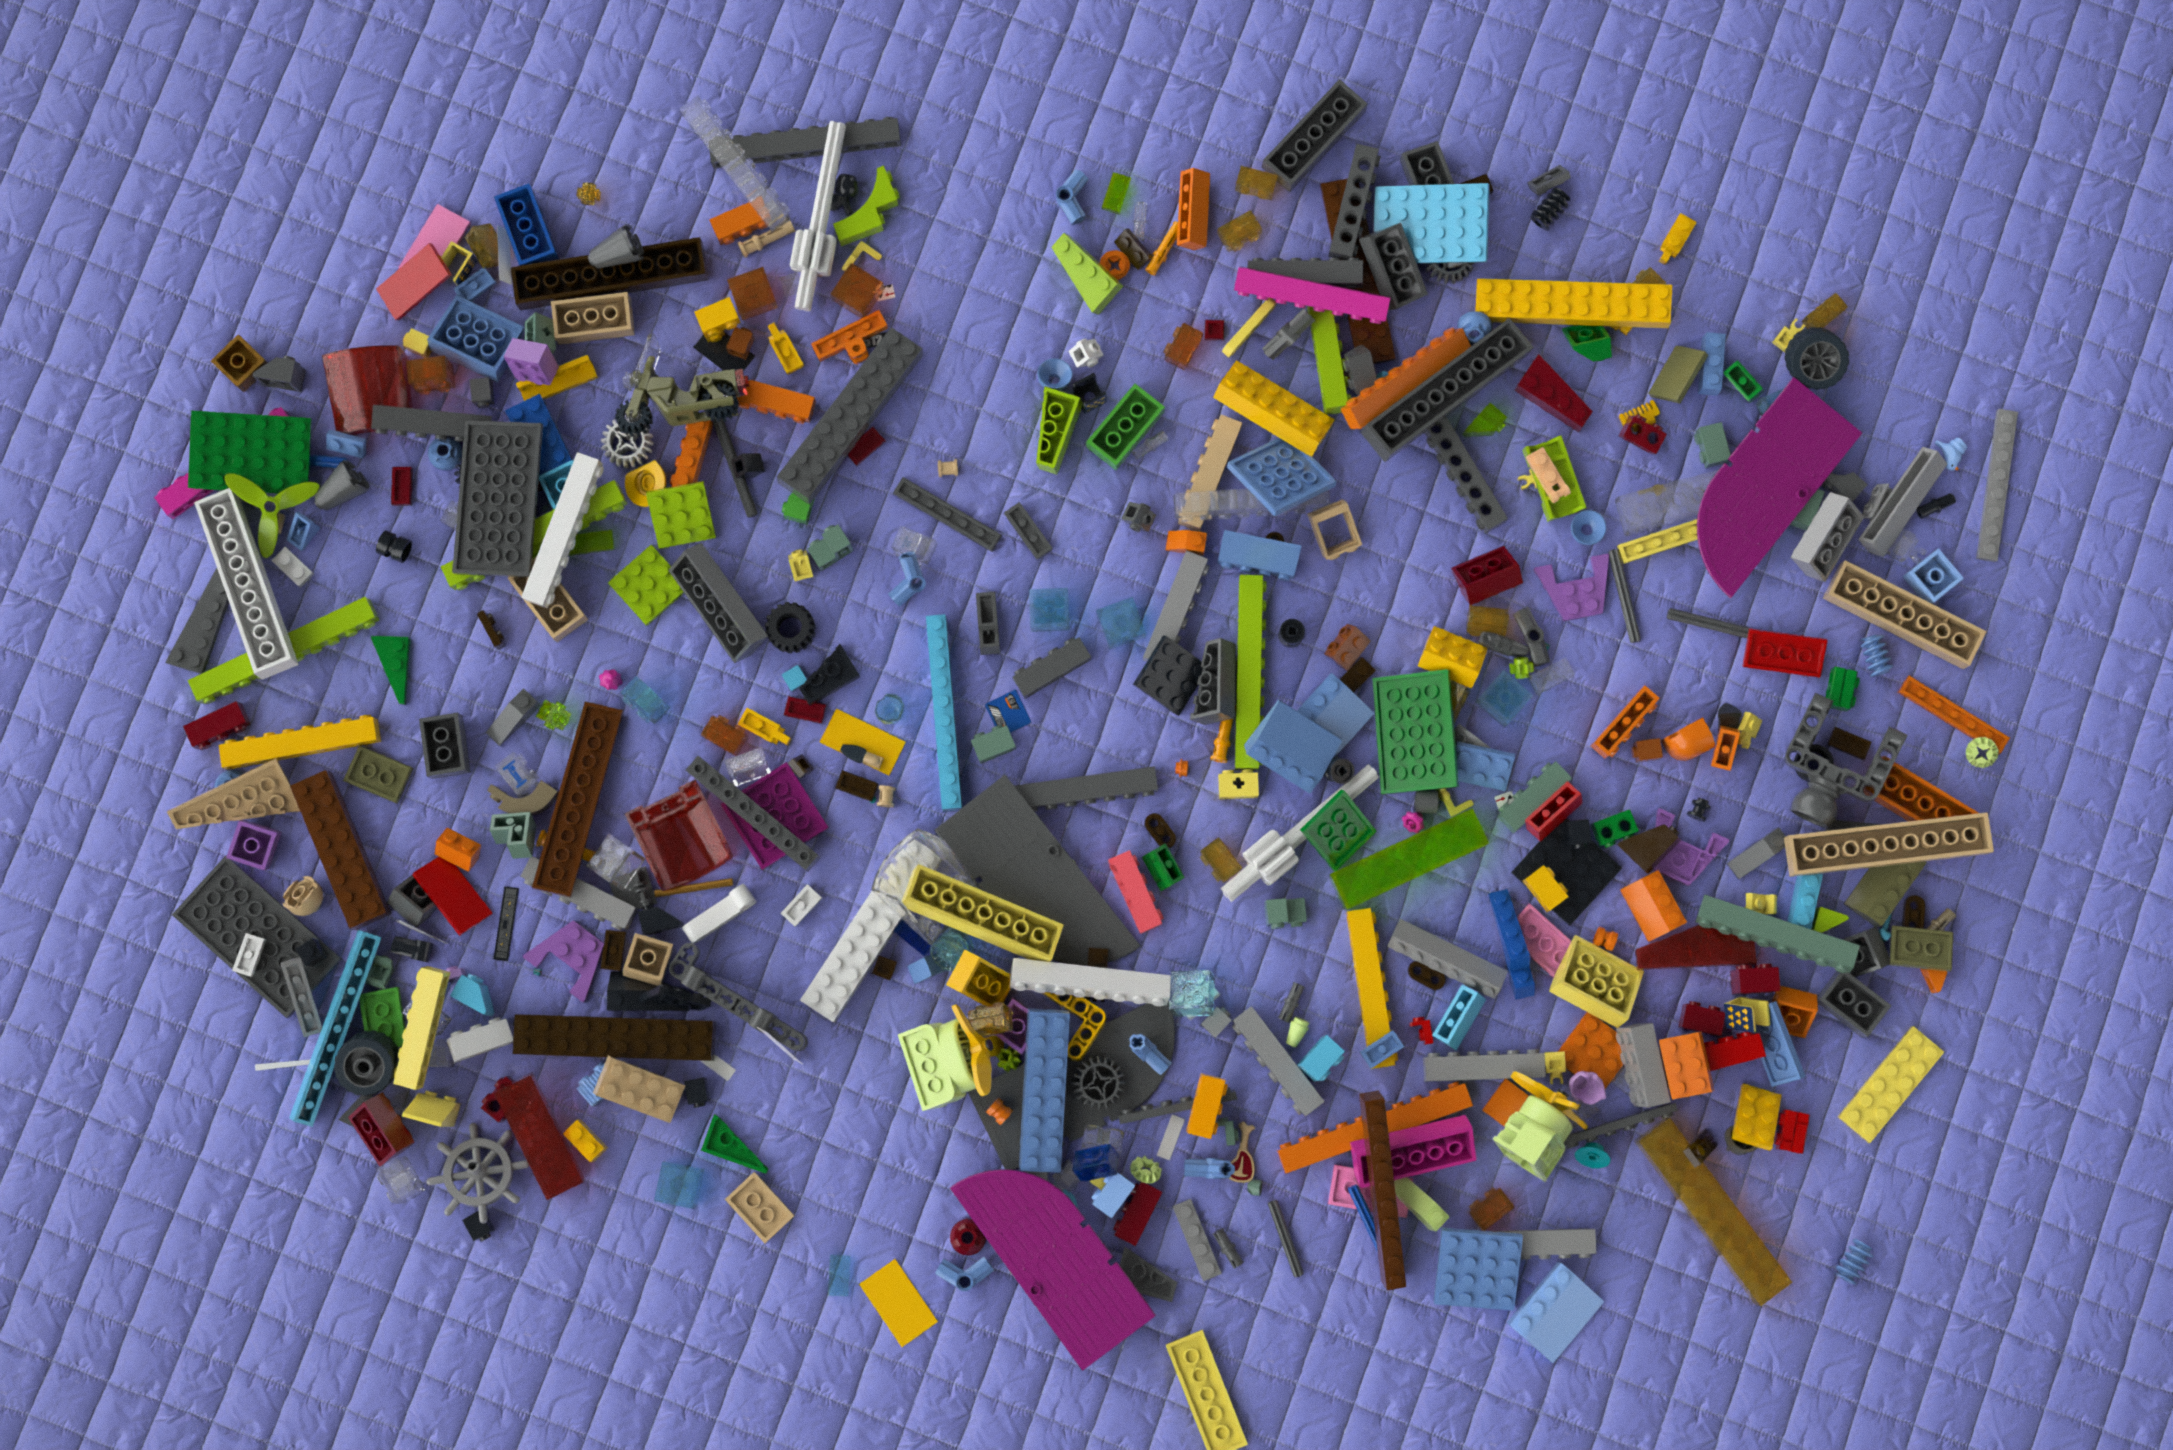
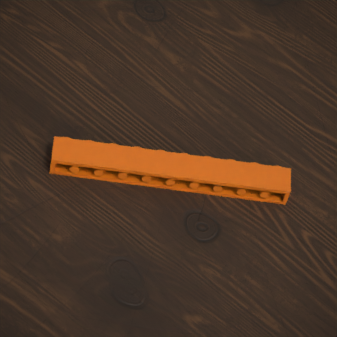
(1401, 1117)

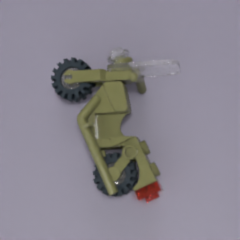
(709, 392)

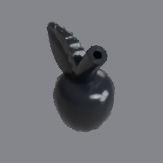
(845, 187)

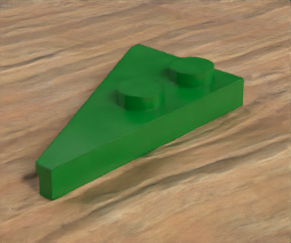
(394, 656)
(727, 1145)

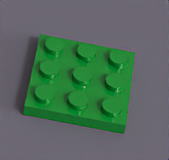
(1338, 830)

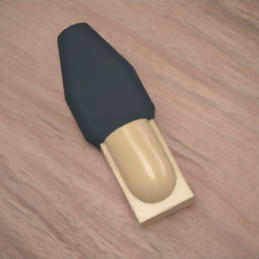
(860, 755)

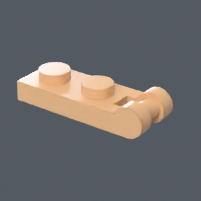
(1547, 474)

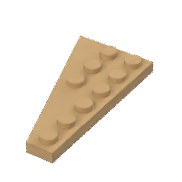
(248, 796)

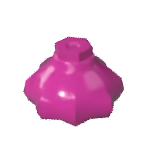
(610, 679)
(1413, 822)

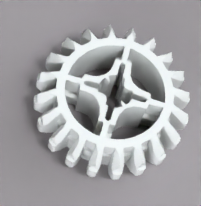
(623, 447)

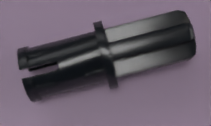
(1936, 505)

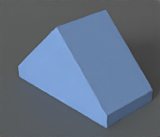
(302, 531)
(924, 969)

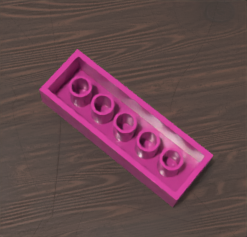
(1422, 1149)

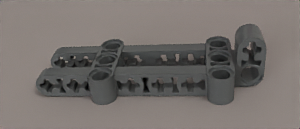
(698, 981)

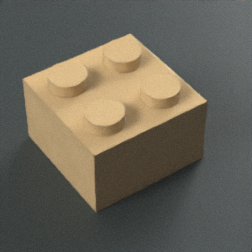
(647, 959)

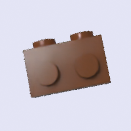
(1347, 646)

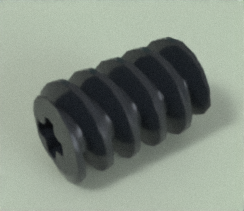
(1549, 208)

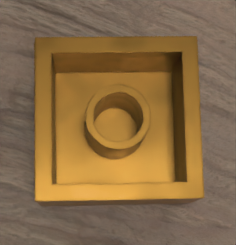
(238, 362)

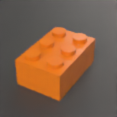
(1686, 1065)

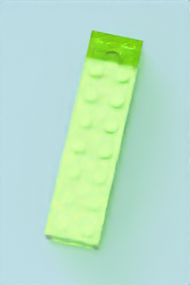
(1408, 859)

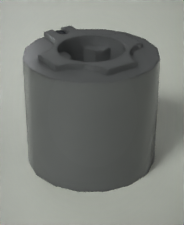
(1426, 801)

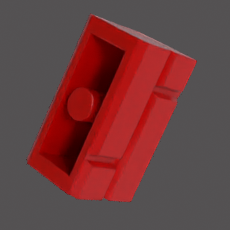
(1792, 1131)

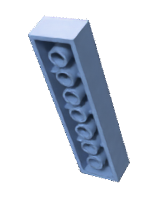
(1044, 1090)

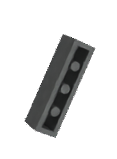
(1052, 667)

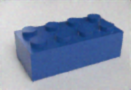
(526, 226)
(553, 449)

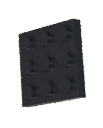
(1170, 675)

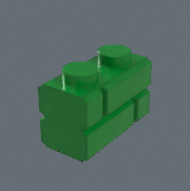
(1743, 381)
(1841, 688)
(1163, 867)

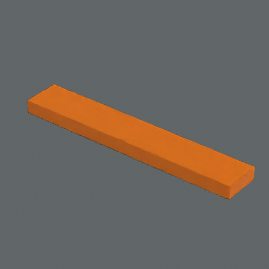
(1950, 712)

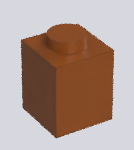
(740, 342)
(1647, 750)

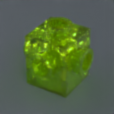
(553, 715)

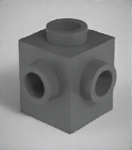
(1138, 516)

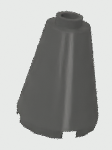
(617, 249)
(341, 486)

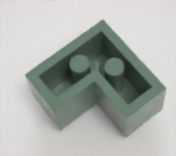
(831, 548)
(516, 830)
(1285, 911)

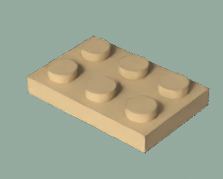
(759, 1207)

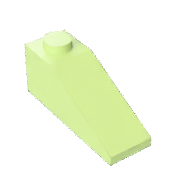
(1420, 1204)

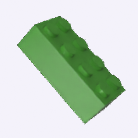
(1125, 426)

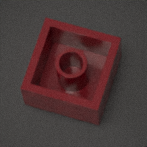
(1755, 980)

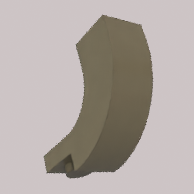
(536, 802)

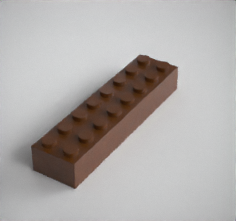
(340, 850)

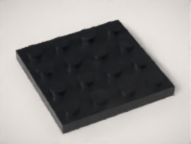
(1581, 871)

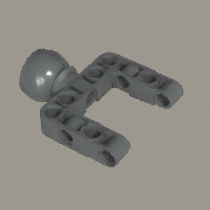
(1828, 782)

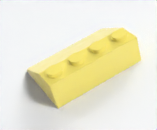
(1597, 982)

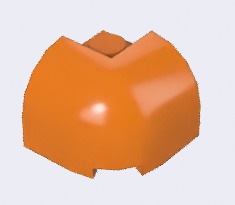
(1689, 741)

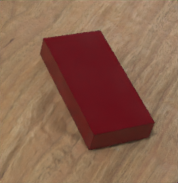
(866, 446)
(401, 486)
(800, 709)

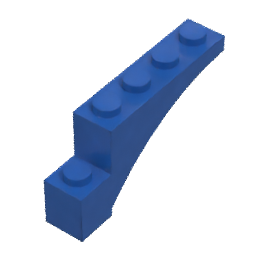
(1513, 945)

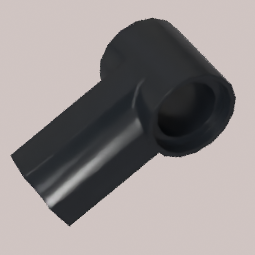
(416, 949)

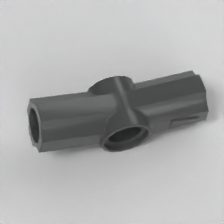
(1288, 334)
(1527, 624)

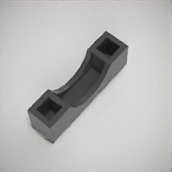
(1845, 485)

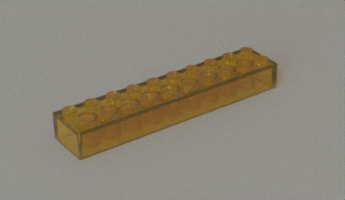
(1713, 1213)

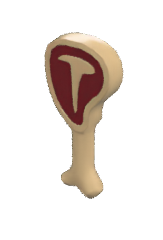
(1243, 1161)

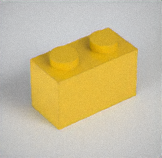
(1545, 888)
(585, 1140)

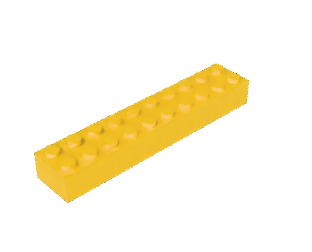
(1575, 303)

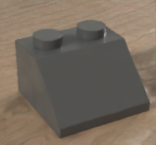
(1360, 368)
(281, 374)
(411, 902)
(1871, 953)

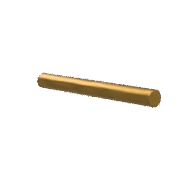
(695, 887)

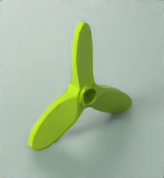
(256, 496)

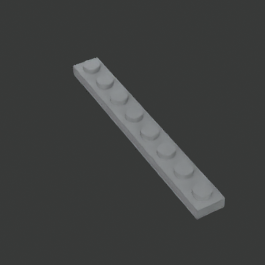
(1996, 485)

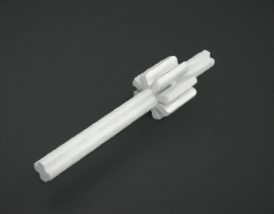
(812, 249)
(1275, 854)

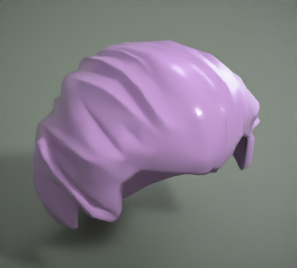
(1587, 1087)

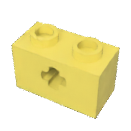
(1229, 791)

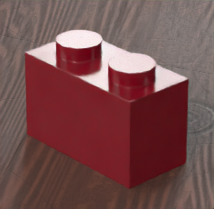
(1702, 1019)

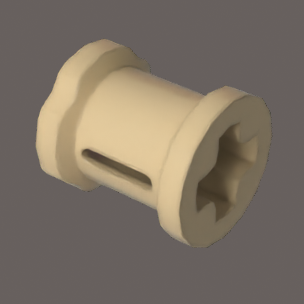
(948, 468)
(886, 796)

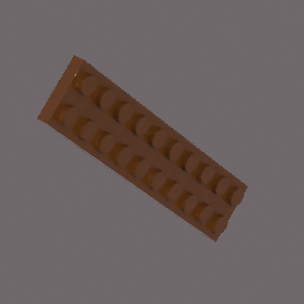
(1363, 332)
(577, 799)

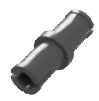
(1291, 1002)
(1228, 1248)

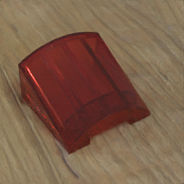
(362, 379)
(679, 837)

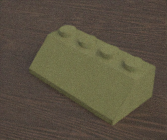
(1882, 890)

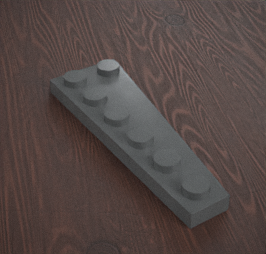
(202, 628)

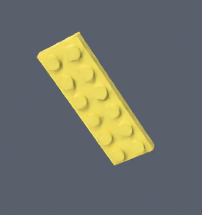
(1890, 1084)
(1206, 1392)

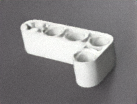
(718, 915)

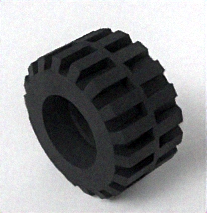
(782, 613)

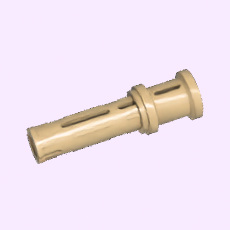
(757, 242)

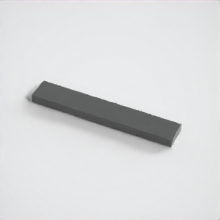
(947, 514)

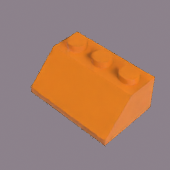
(1653, 906)

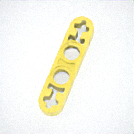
(1249, 327)

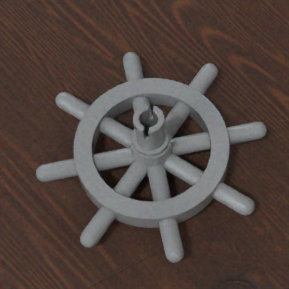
(478, 1172)

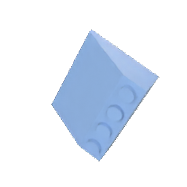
(1555, 1312)

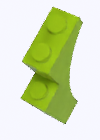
(868, 218)

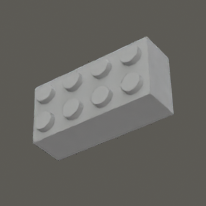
(1827, 536)
(1643, 1065)

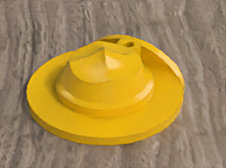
(644, 479)

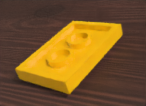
(1756, 1117)

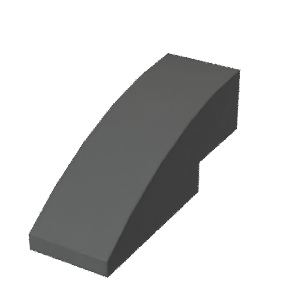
(987, 623)

